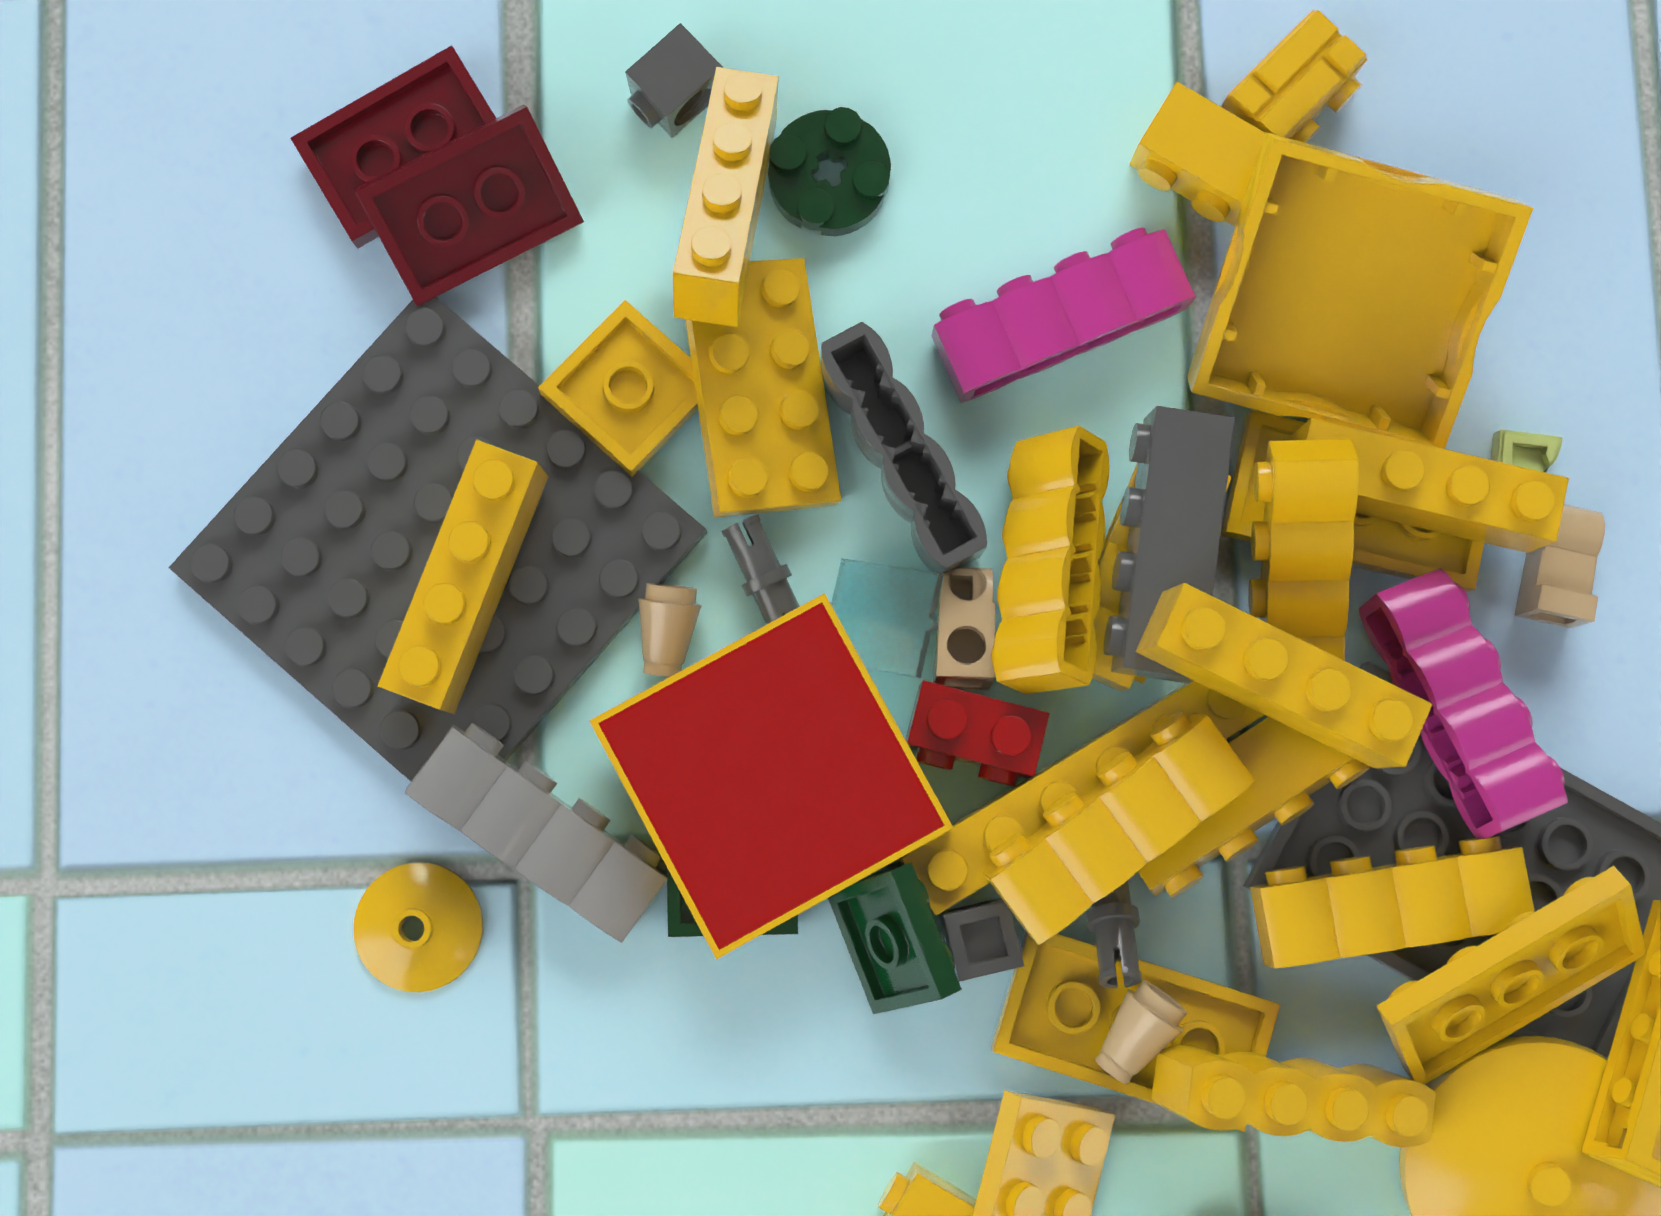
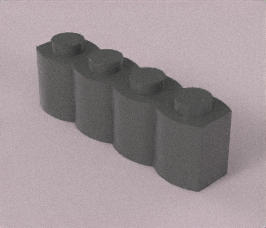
(892, 437)

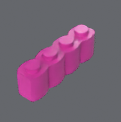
(1062, 314)
(1475, 724)

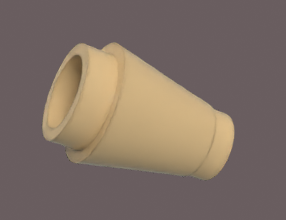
(667, 627)
(1140, 1031)

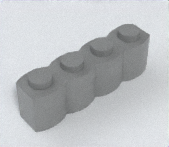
(538, 833)

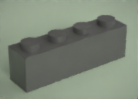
(1171, 524)

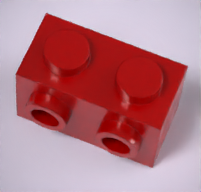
(977, 731)

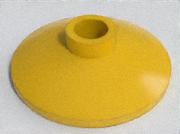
(449, 918)

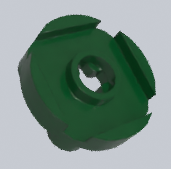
(836, 137)

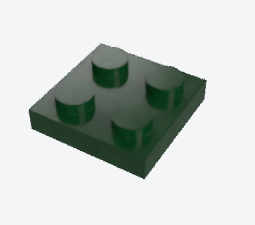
(894, 940)

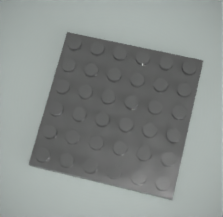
(346, 510)

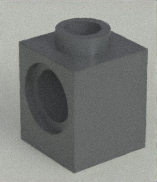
(672, 81)
(981, 939)

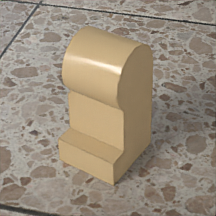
(1561, 576)
(965, 630)

